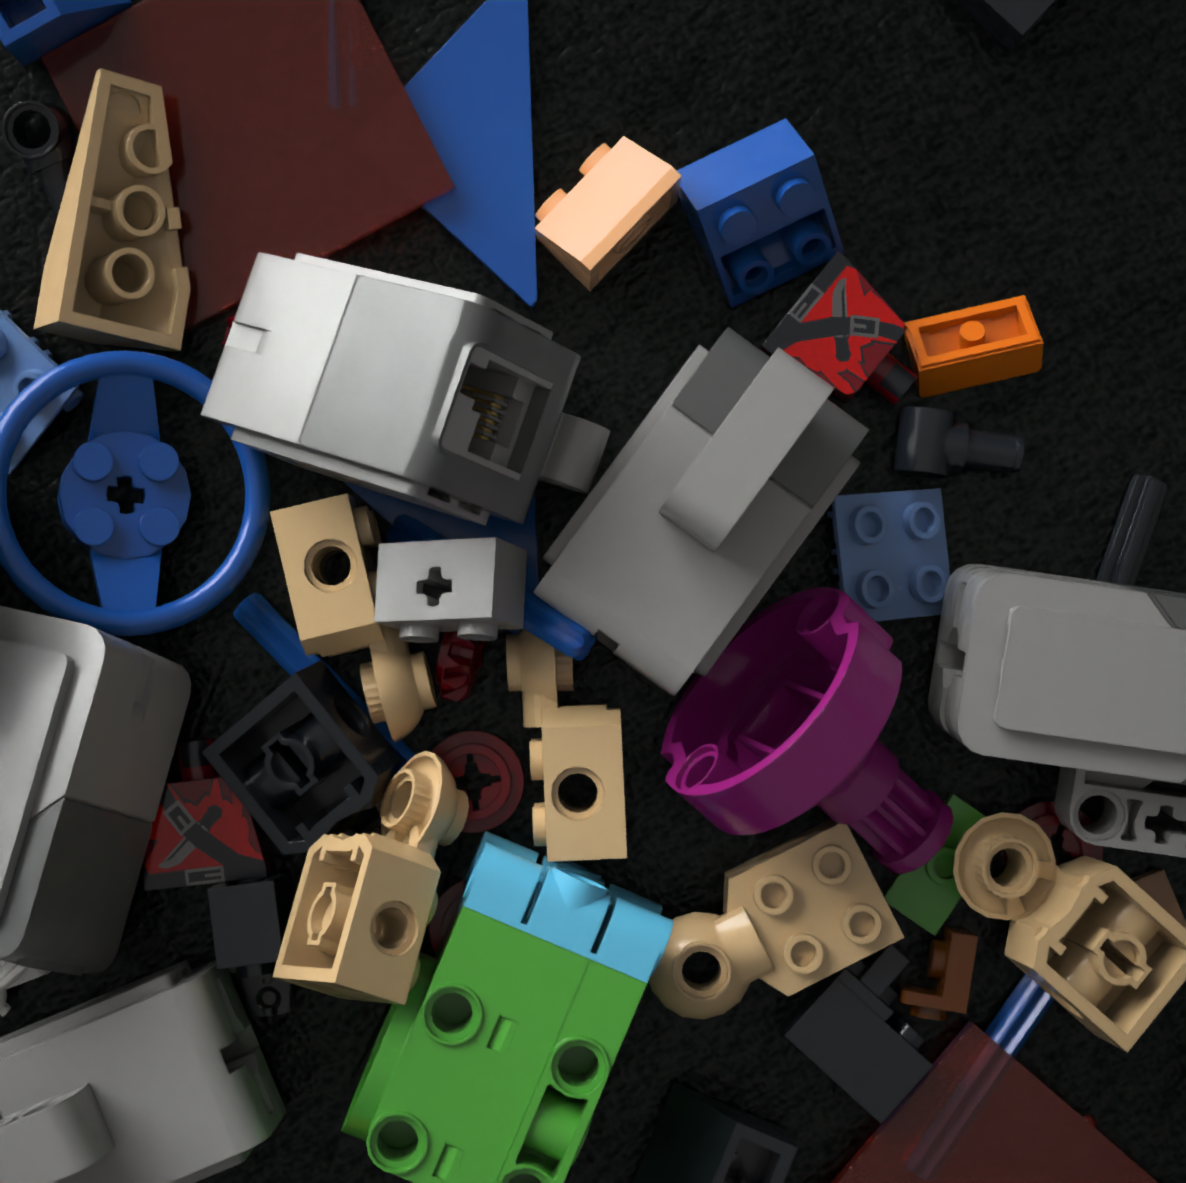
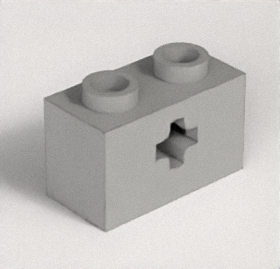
(450, 587)

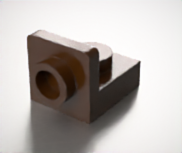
(951, 967)

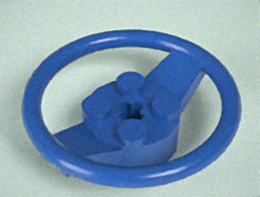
(126, 448)

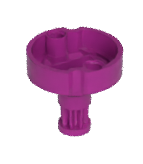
(796, 725)

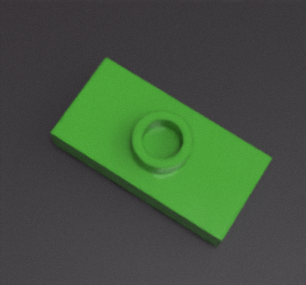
(931, 890)

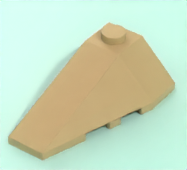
(115, 243)

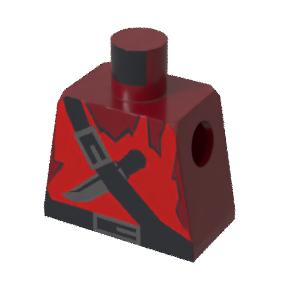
(844, 334)
(203, 830)

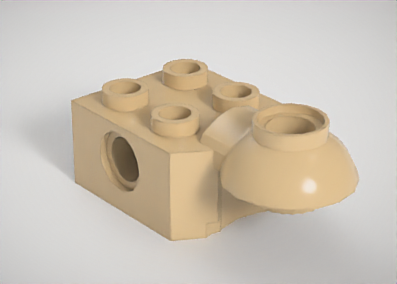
(341, 616)
(573, 741)
(372, 895)
(784, 921)
(1075, 927)

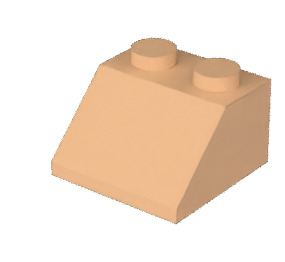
(607, 210)

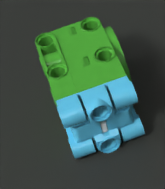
(509, 1024)

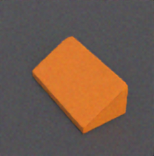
(973, 346)

